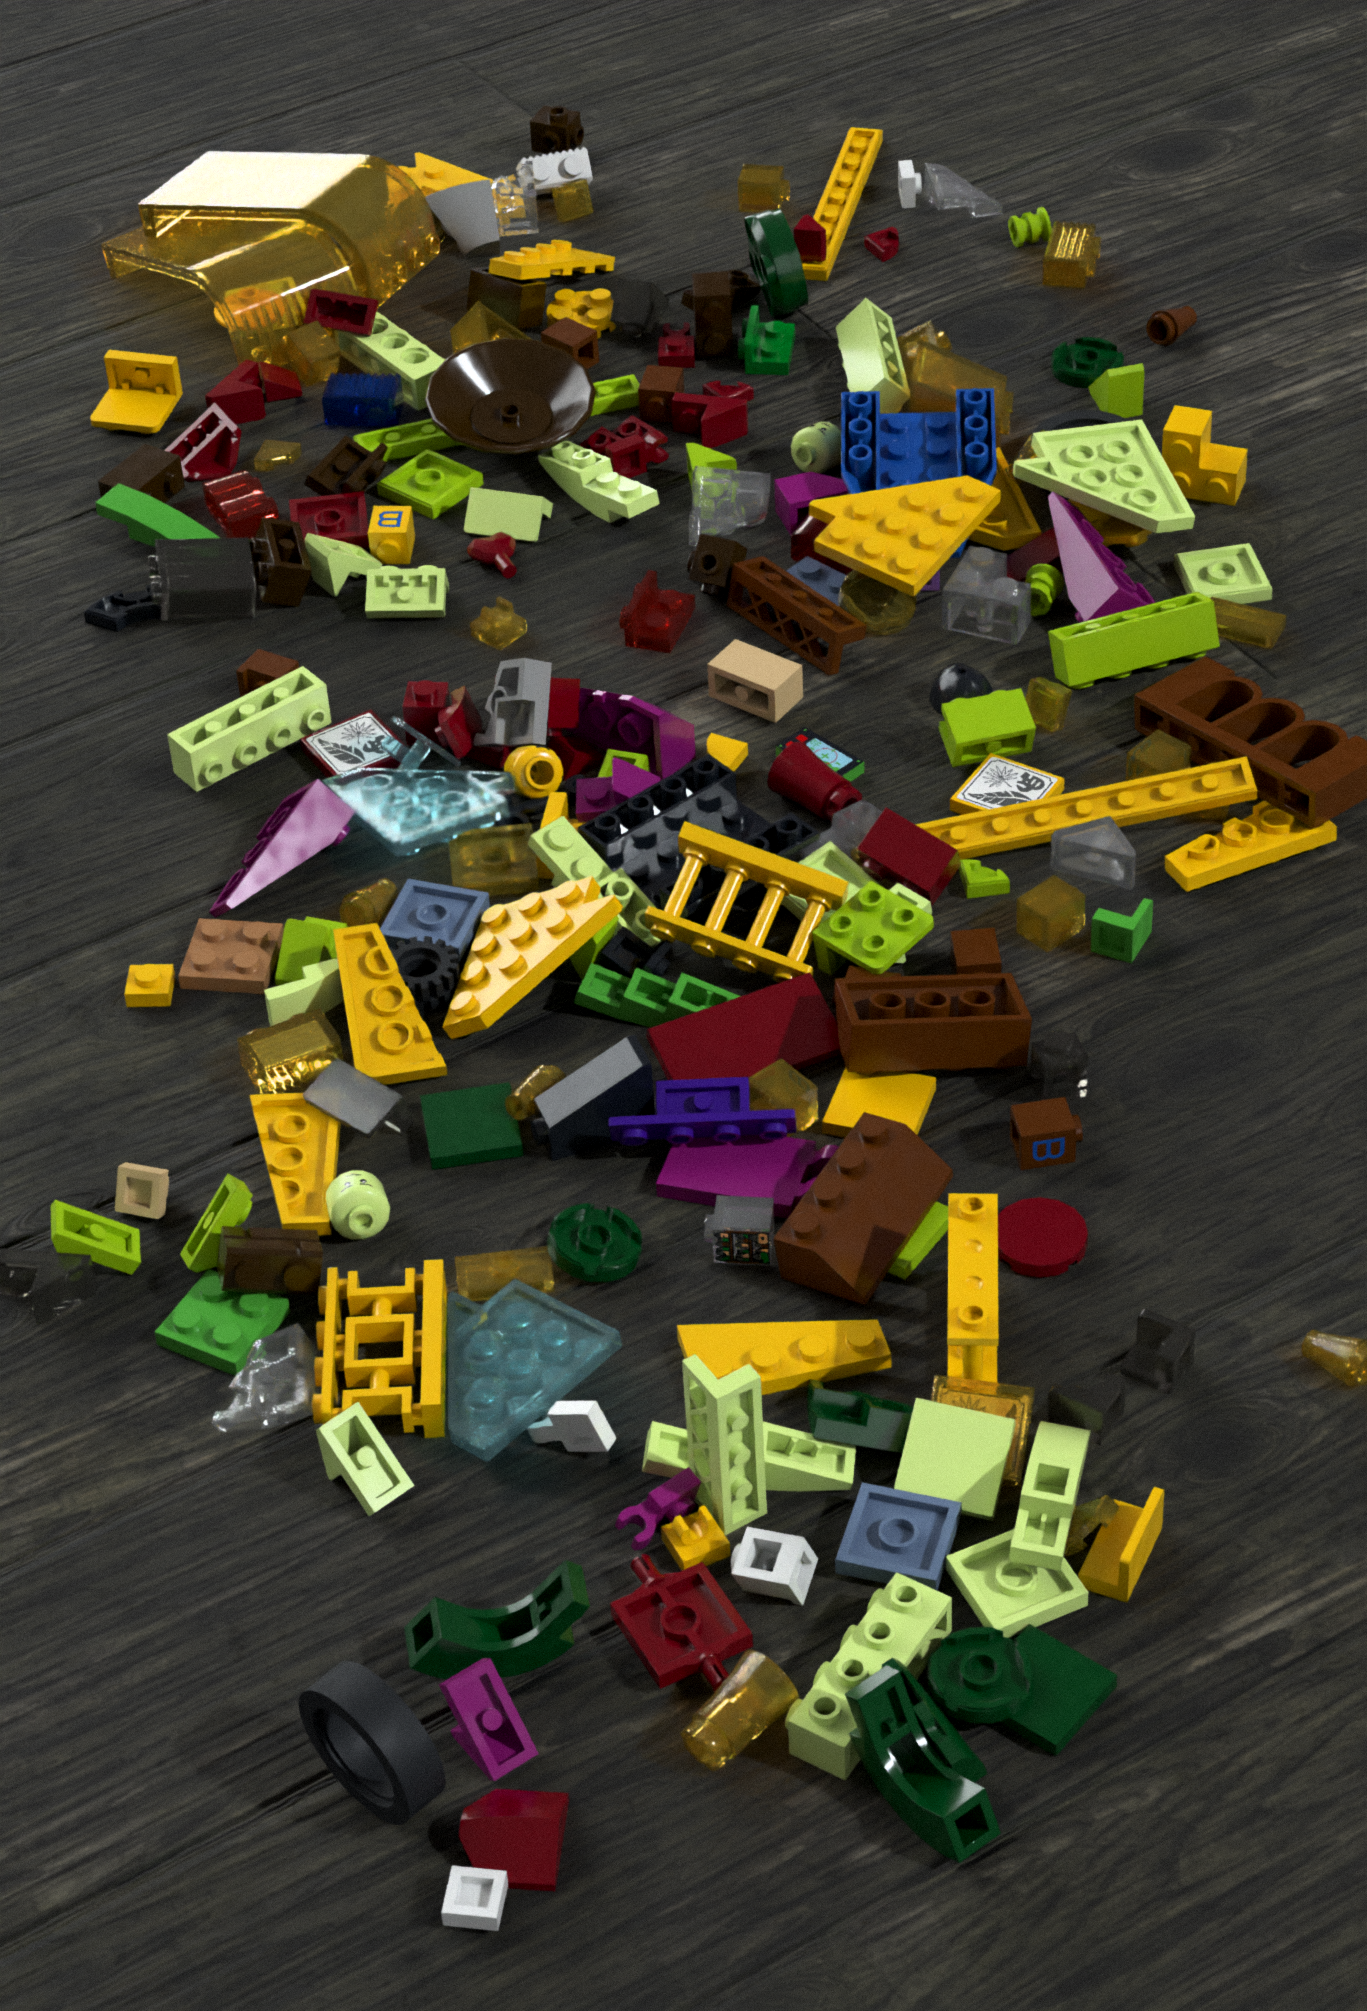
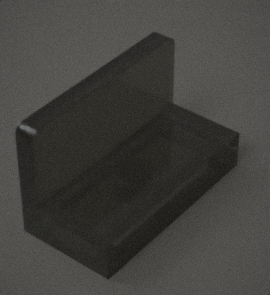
(358, 1100)

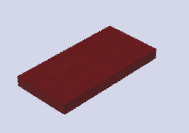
(749, 1033)

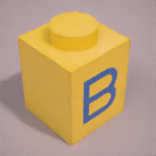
(391, 534)

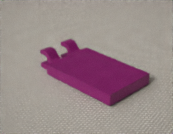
(743, 1168)

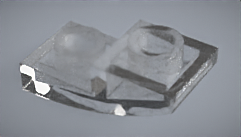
(847, 828)

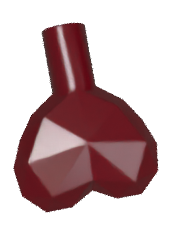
(495, 552)

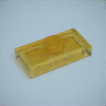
(487, 1273)

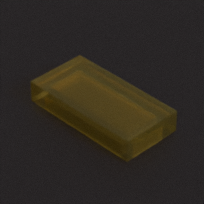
(1248, 623)

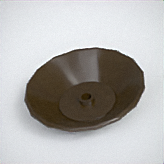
(510, 396)

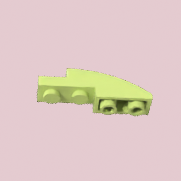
(594, 485)
(573, 859)
(1049, 1495)

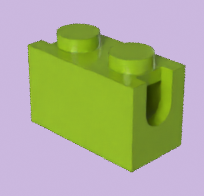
(987, 725)

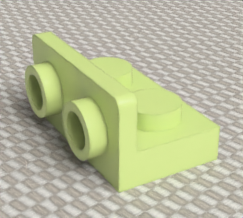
(406, 592)

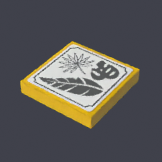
(1003, 783)

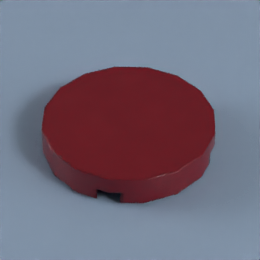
(1041, 1236)

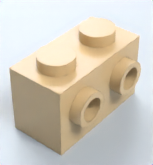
(755, 680)

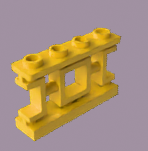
(420, 1348)

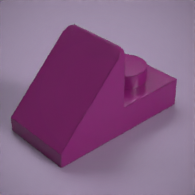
(603, 793)
(487, 1720)

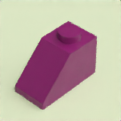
(797, 491)

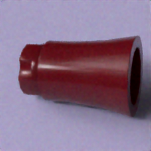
(810, 782)

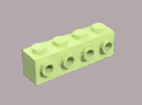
(873, 356)
(249, 728)
(900, 1623)

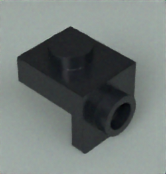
(630, 952)

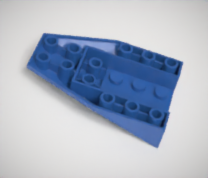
(916, 447)

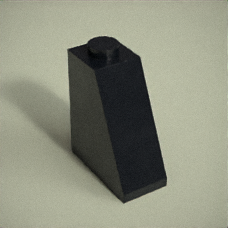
(577, 1109)

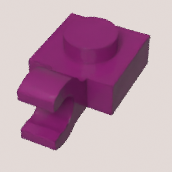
(662, 1504)

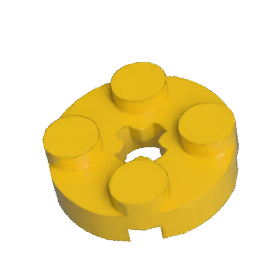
(584, 307)

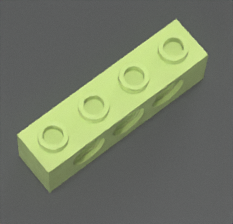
(392, 352)

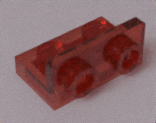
(655, 616)

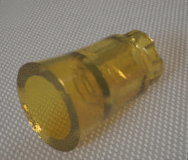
(739, 1710)

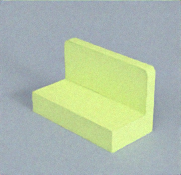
(507, 513)

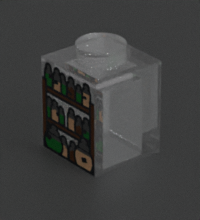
(741, 1230)

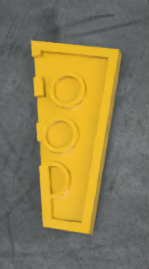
(549, 259)
(1245, 845)
(382, 1018)
(299, 1156)
(788, 1351)

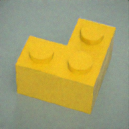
(1200, 467)

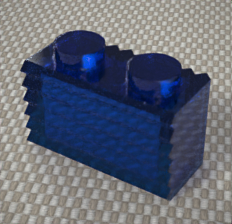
(363, 399)

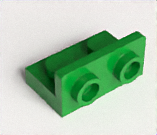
(766, 346)

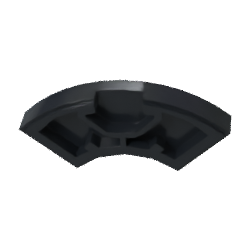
(120, 610)

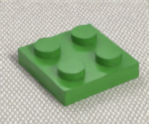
(220, 1324)

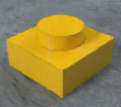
(150, 985)

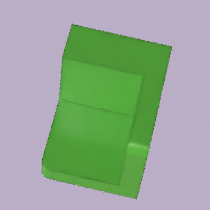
(1119, 934)

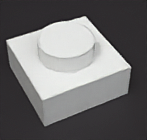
(908, 184)
(474, 1898)

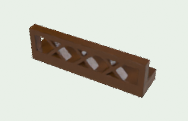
(793, 601)

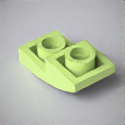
(317, 990)

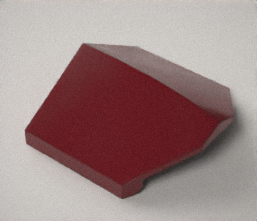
(208, 446)
(517, 1835)

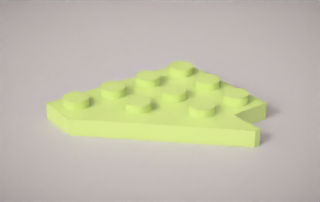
(1109, 470)

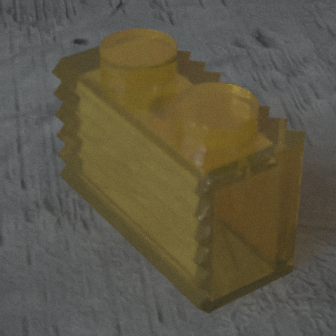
(1071, 254)
(289, 1052)

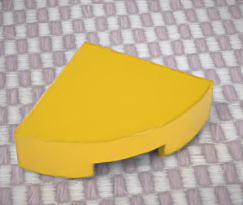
(727, 750)

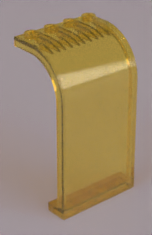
(353, 197)
(249, 270)

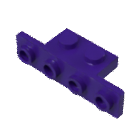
(703, 1109)

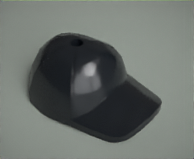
(957, 682)

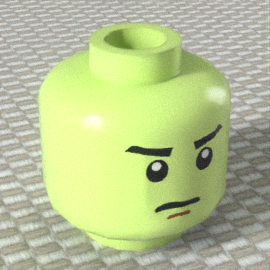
(817, 448)
(357, 1205)

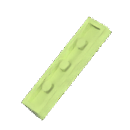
(726, 1442)

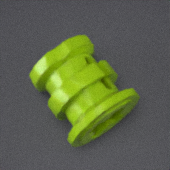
(1030, 227)
(1045, 586)

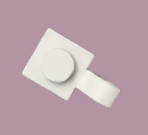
(577, 1425)

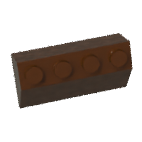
(931, 1022)
(861, 1210)

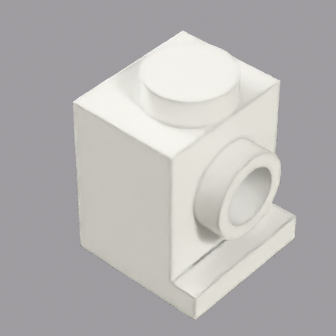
(788, 1556)

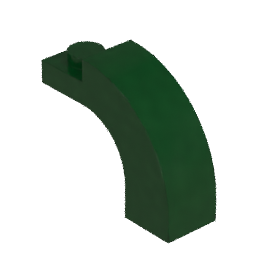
(515, 1637)
(915, 1781)

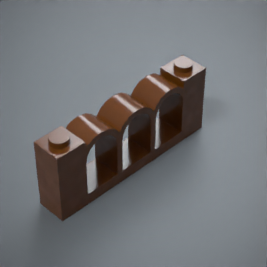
(1207, 689)

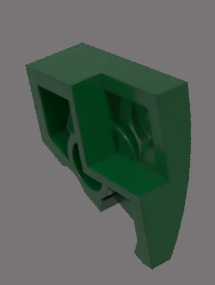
(857, 1418)
(938, 1729)

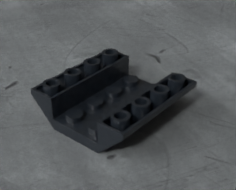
(645, 831)

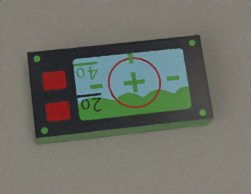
(835, 757)

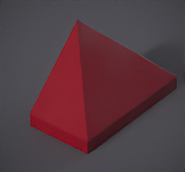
(341, 311)

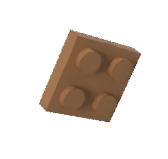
(231, 956)

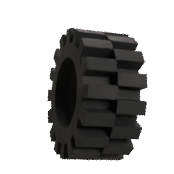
(428, 959)

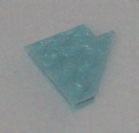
(422, 806)
(515, 1362)

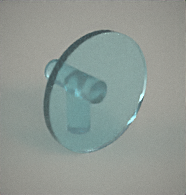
(413, 758)

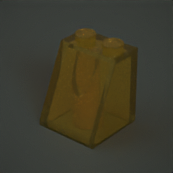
(941, 372)

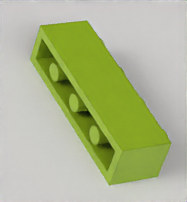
(1134, 640)

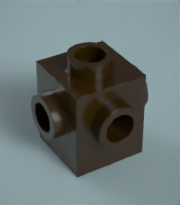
(556, 130)
(713, 563)

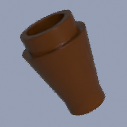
(1168, 325)

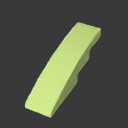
(791, 1458)

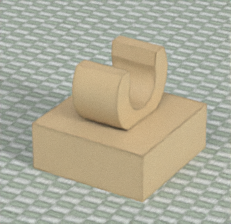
(141, 1190)

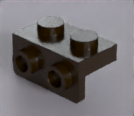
(347, 468)

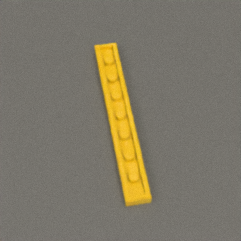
(843, 195)
(1124, 801)

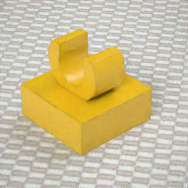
(695, 1539)

